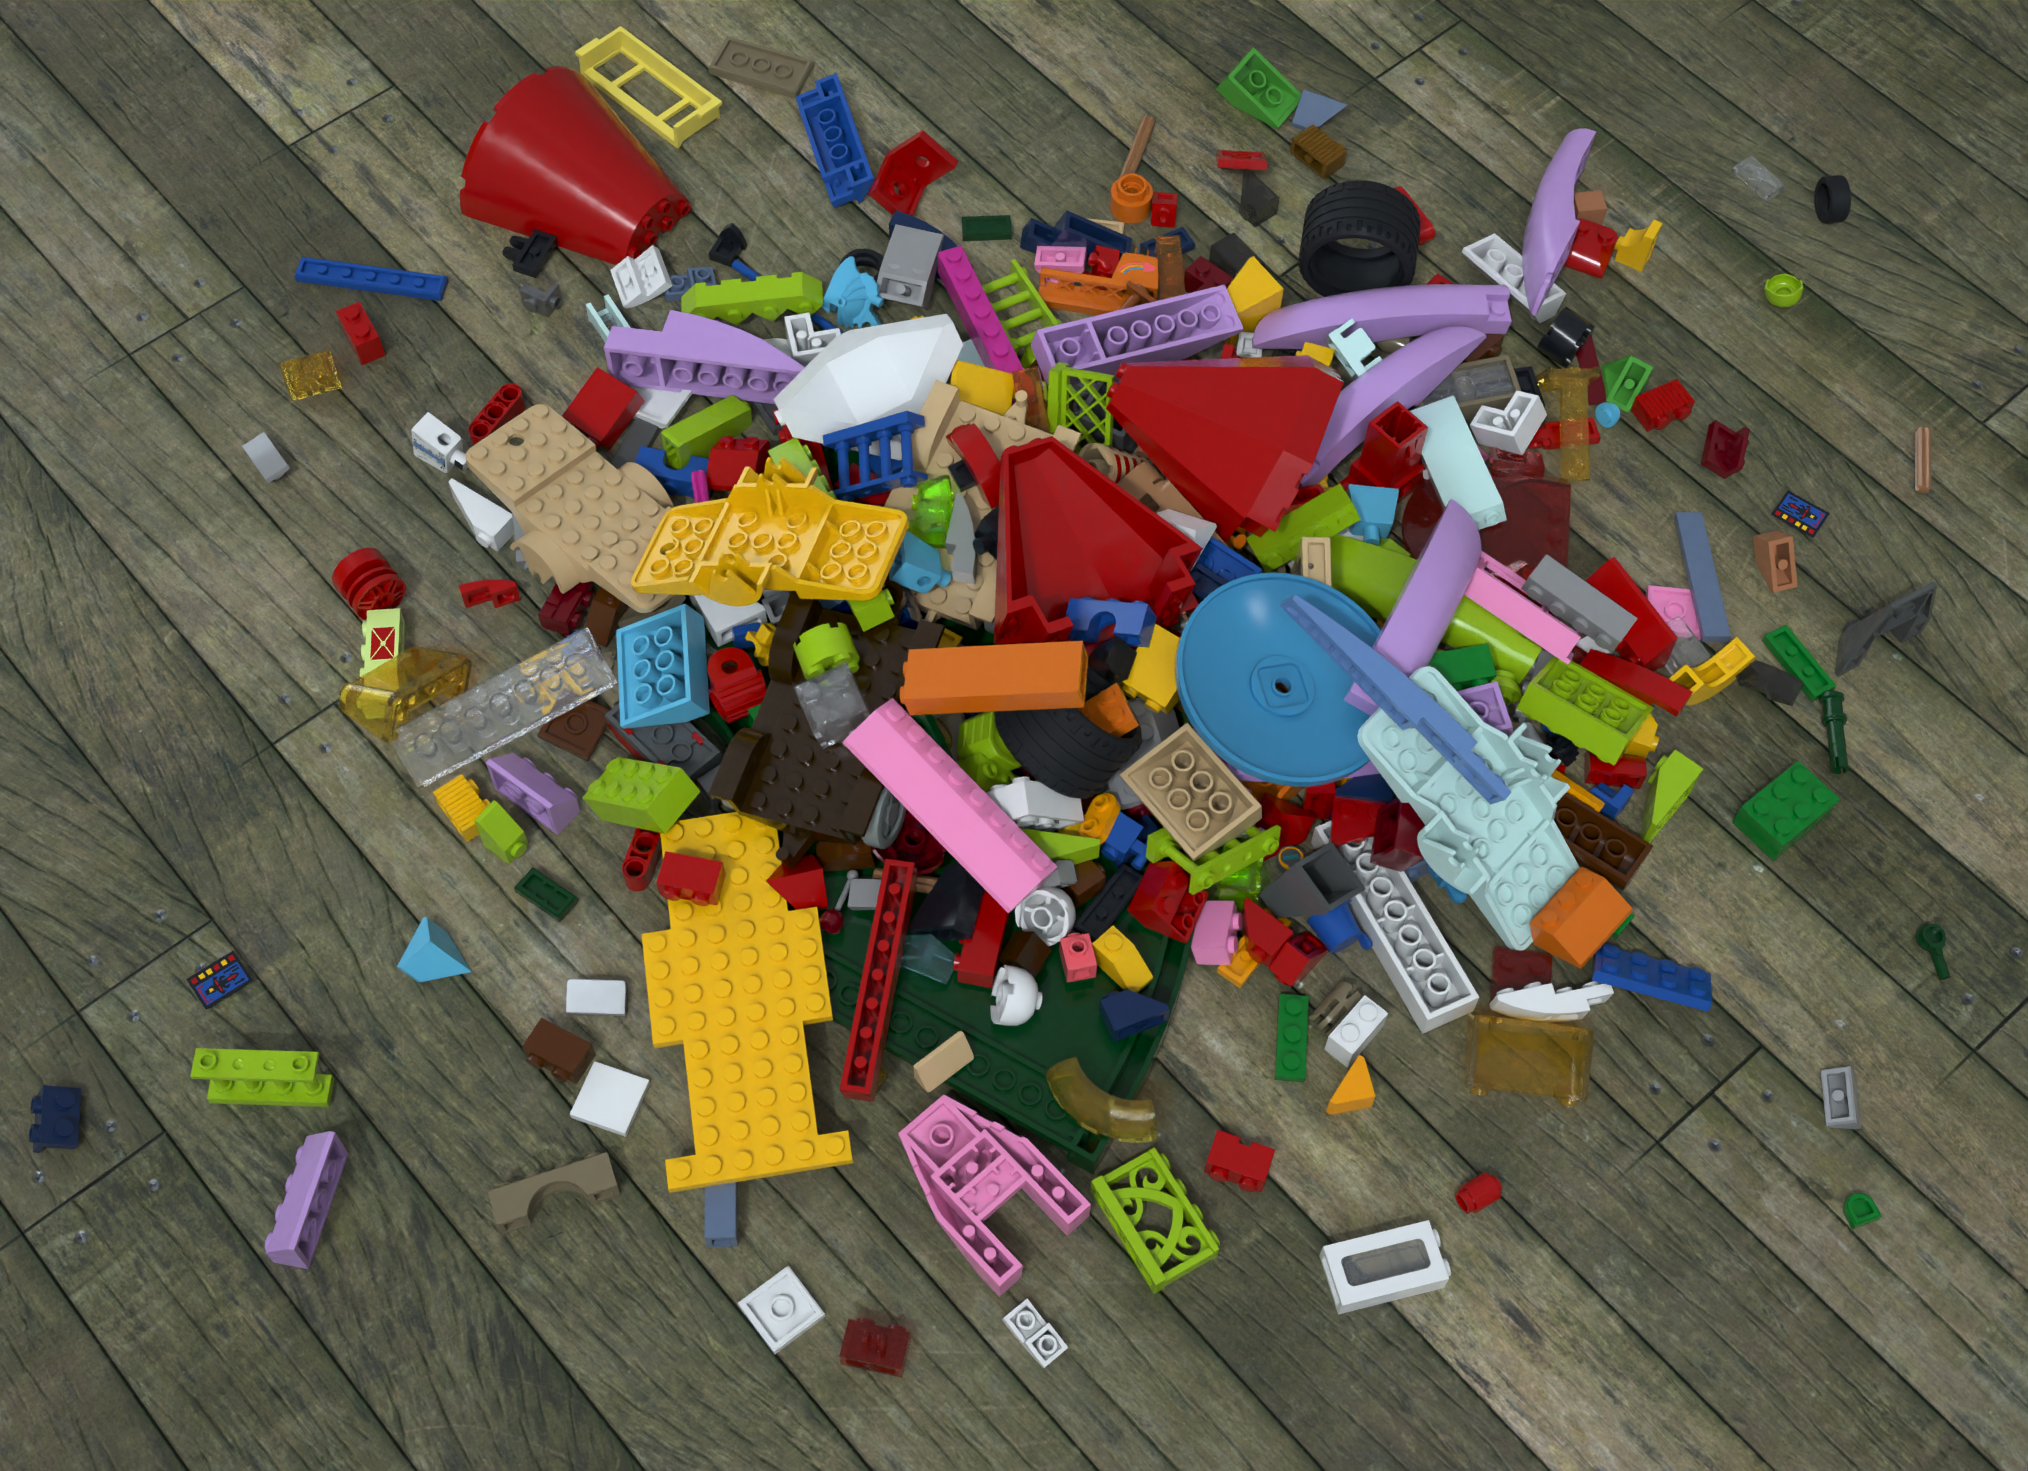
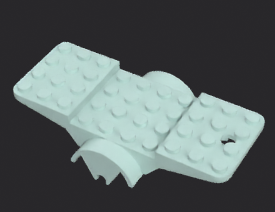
(1497, 853)

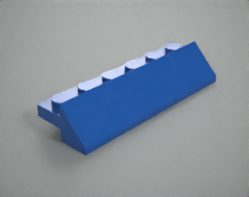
(835, 141)

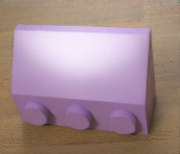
(533, 791)

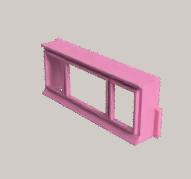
(1518, 610)

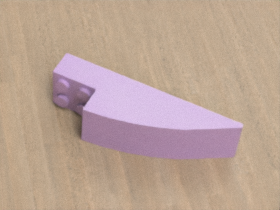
(1142, 333)
(701, 358)

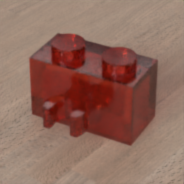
(875, 1347)

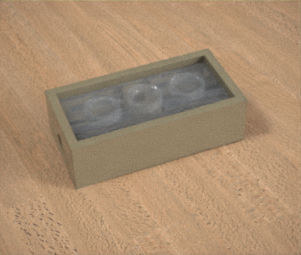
(1476, 384)

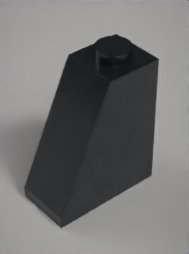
(950, 906)

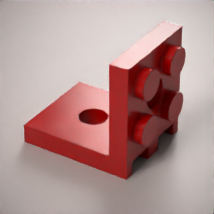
(910, 172)

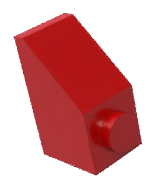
(1263, 933)
(1297, 958)

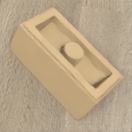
(943, 1062)

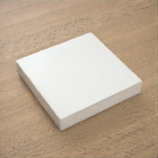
(610, 1099)
(781, 1309)

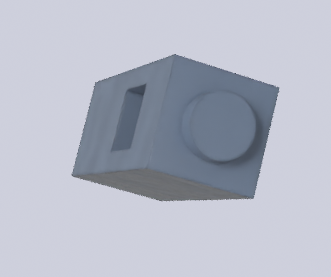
(721, 1215)

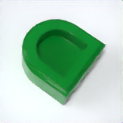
(1860, 1210)

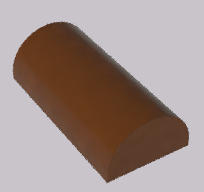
(1600, 842)

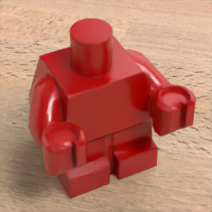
(1103, 262)

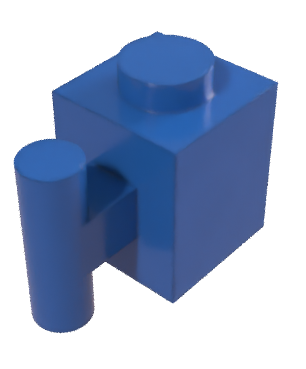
(1125, 839)

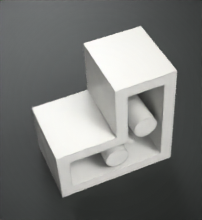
(803, 341)
(1512, 427)

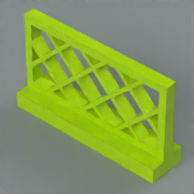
(1058, 402)

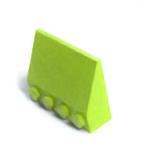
(1584, 709)

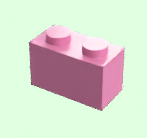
(1216, 933)

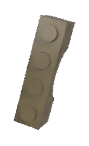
(517, 1201)

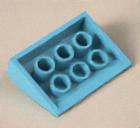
(663, 669)

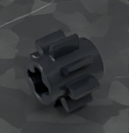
(1562, 749)

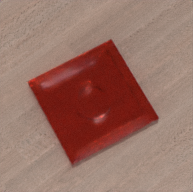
(1527, 464)

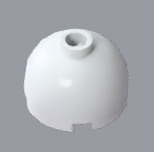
(1047, 913)
(1015, 996)

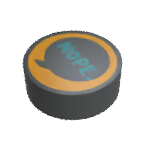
(1288, 856)

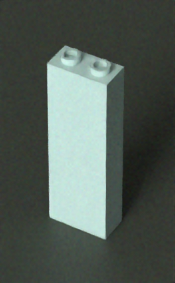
(1457, 464)

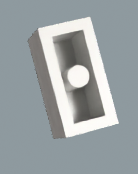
(1356, 1031)

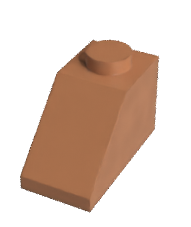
(1776, 560)

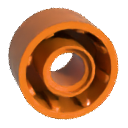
(1131, 199)

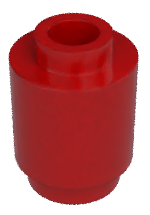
(1478, 1193)

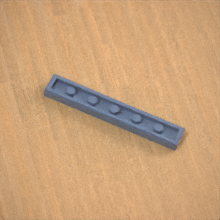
(1702, 577)

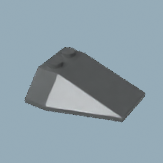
(1903, 618)

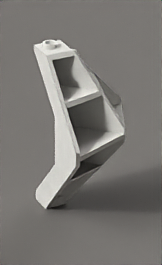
(869, 377)

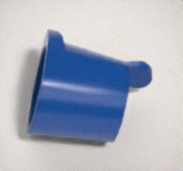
(1339, 929)

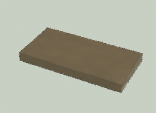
(761, 67)

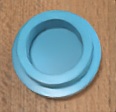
(1607, 414)

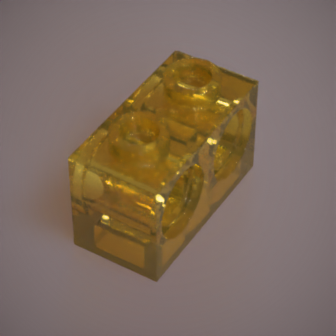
(310, 375)

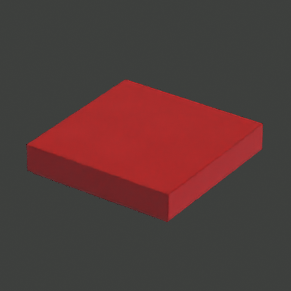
(1241, 160)

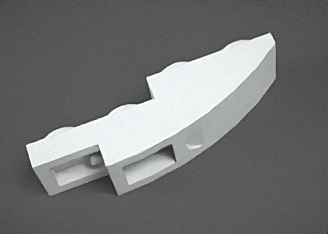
(1545, 1005)

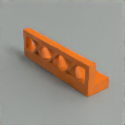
(1082, 299)

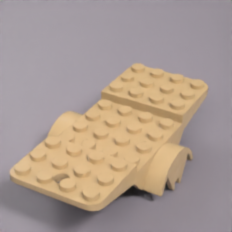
(572, 504)

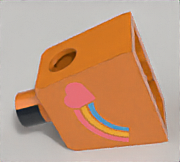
(1140, 269)

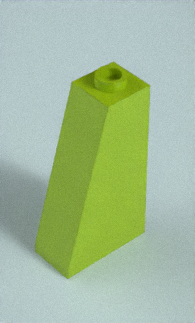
(704, 429)

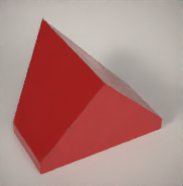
(1294, 821)
(801, 885)

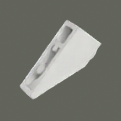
(487, 520)

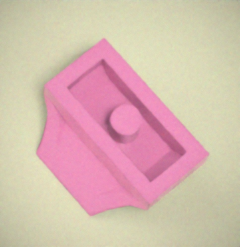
(1060, 258)

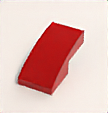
(499, 591)

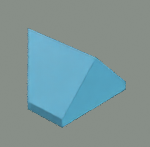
(432, 954)

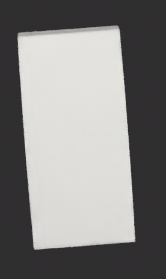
(1034, 1333)

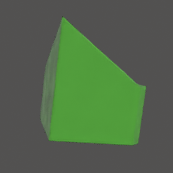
(1625, 380)

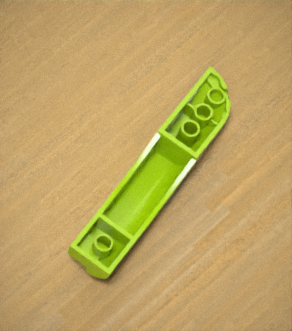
(1375, 579)

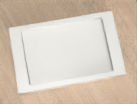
(661, 405)

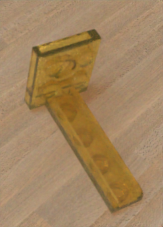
(1574, 427)

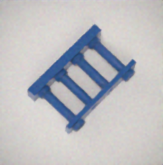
(863, 436)

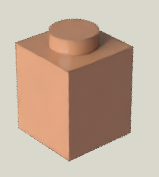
(1590, 206)

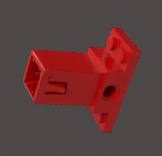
(1391, 453)

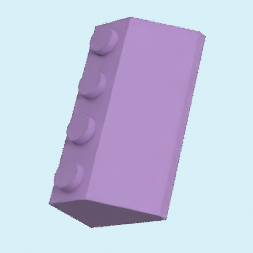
(307, 1200)

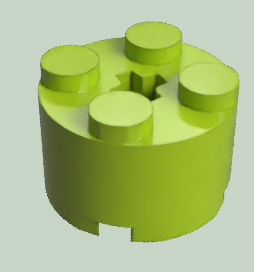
(826, 649)

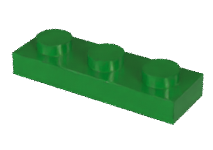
(1798, 662)
(1291, 1038)

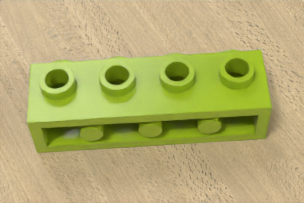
(1317, 518)

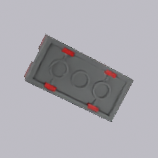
(668, 745)

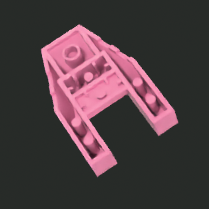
(971, 1171)

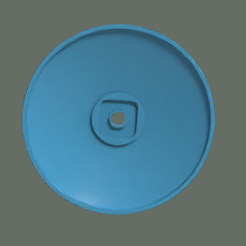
(1228, 672)

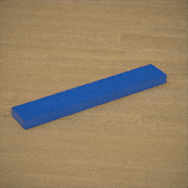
(371, 278)

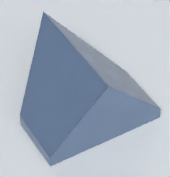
(1315, 109)

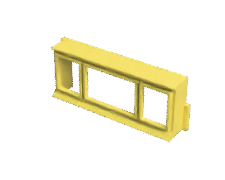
(621, 41)

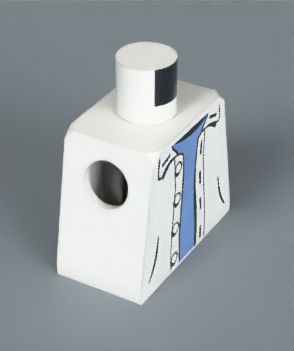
(438, 444)

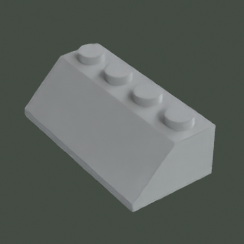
(1578, 603)

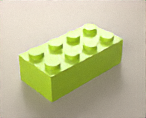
(641, 794)

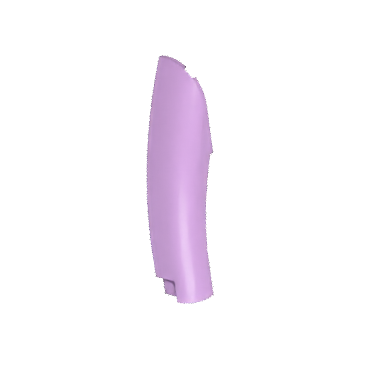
(1387, 314)
(1427, 598)

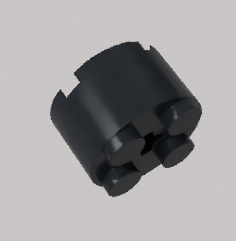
(1565, 337)

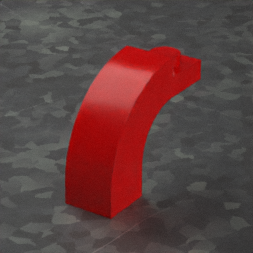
(979, 459)

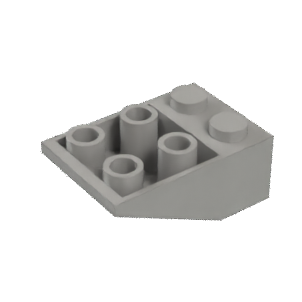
(910, 266)

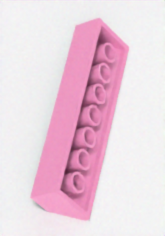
(950, 805)

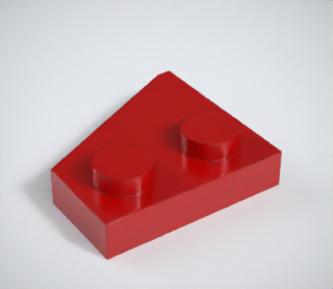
(1352, 820)

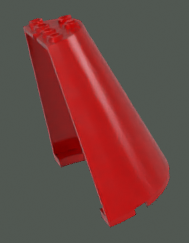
(570, 169)

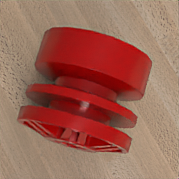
(368, 582)

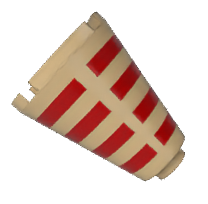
(1110, 461)

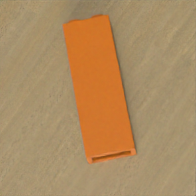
(995, 678)

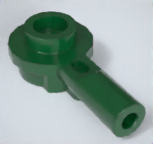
(1932, 939)

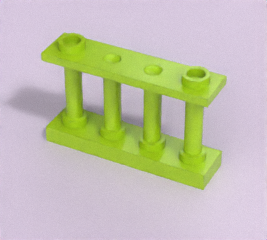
(1027, 293)
(1162, 845)
(263, 1077)

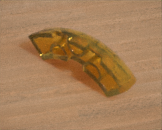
(1098, 1110)

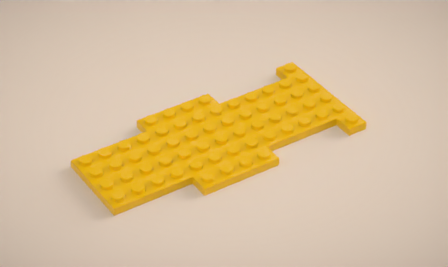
(737, 994)

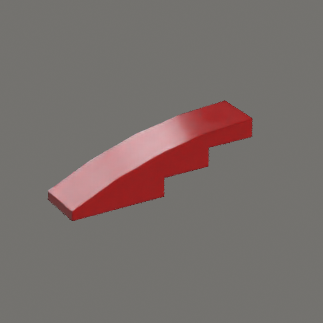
(1638, 681)

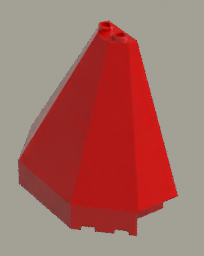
(1229, 430)
(1079, 536)

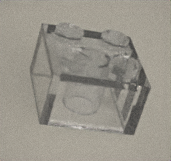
(833, 704)

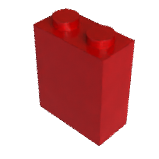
(603, 409)

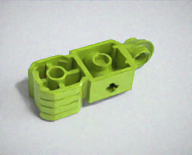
(984, 753)

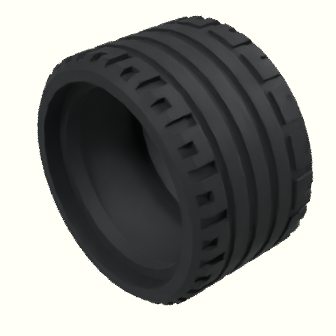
(1362, 212)
(1065, 746)

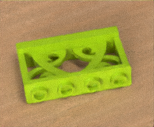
(1151, 1261)

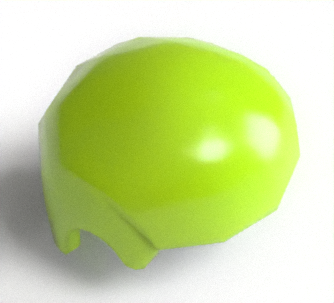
(1783, 290)

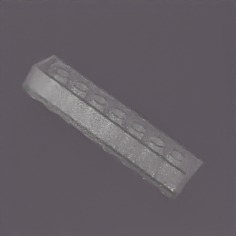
(503, 708)

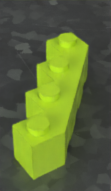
(764, 297)

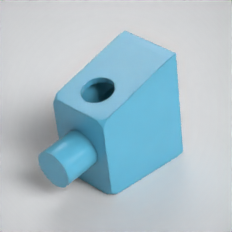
(1376, 509)
(918, 566)

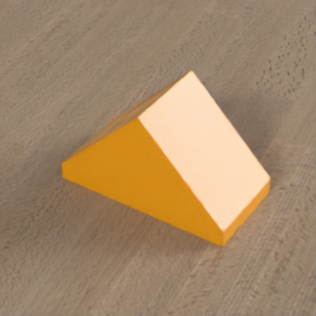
(1354, 1091)

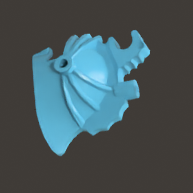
(853, 296)

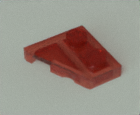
(1518, 969)

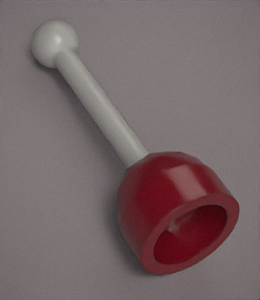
(833, 920)

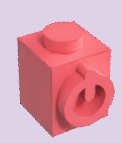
(1077, 957)

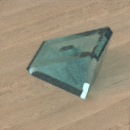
(928, 957)

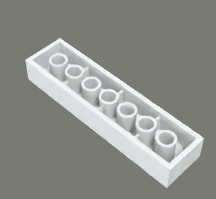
(1405, 939)

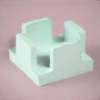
(1352, 349)

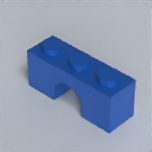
(673, 481)
(1133, 620)

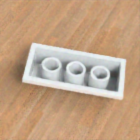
(1503, 266)

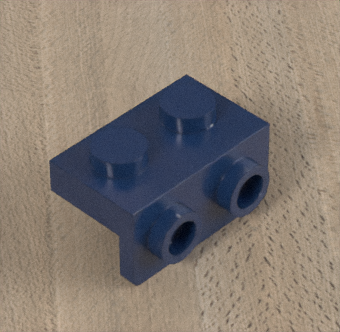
(55, 1118)

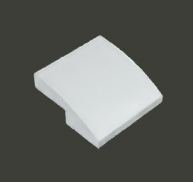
(641, 278)

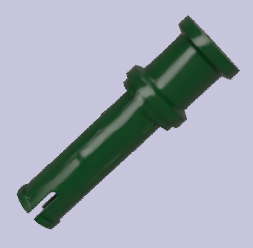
(1834, 721)

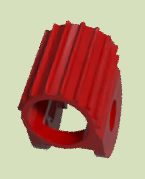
(734, 686)

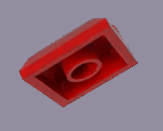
(1591, 248)

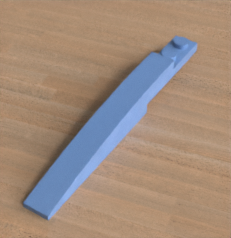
(1398, 697)

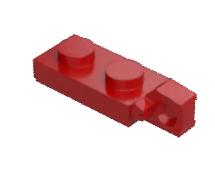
(1549, 435)

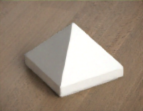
(1244, 346)

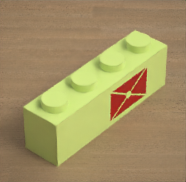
(384, 637)

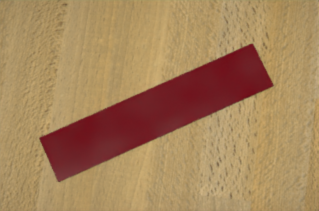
(1588, 359)

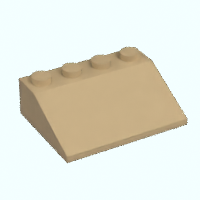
(1192, 793)

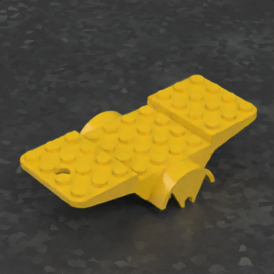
(772, 536)

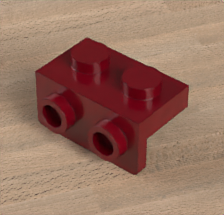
(1724, 449)

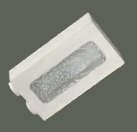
(1384, 1266)

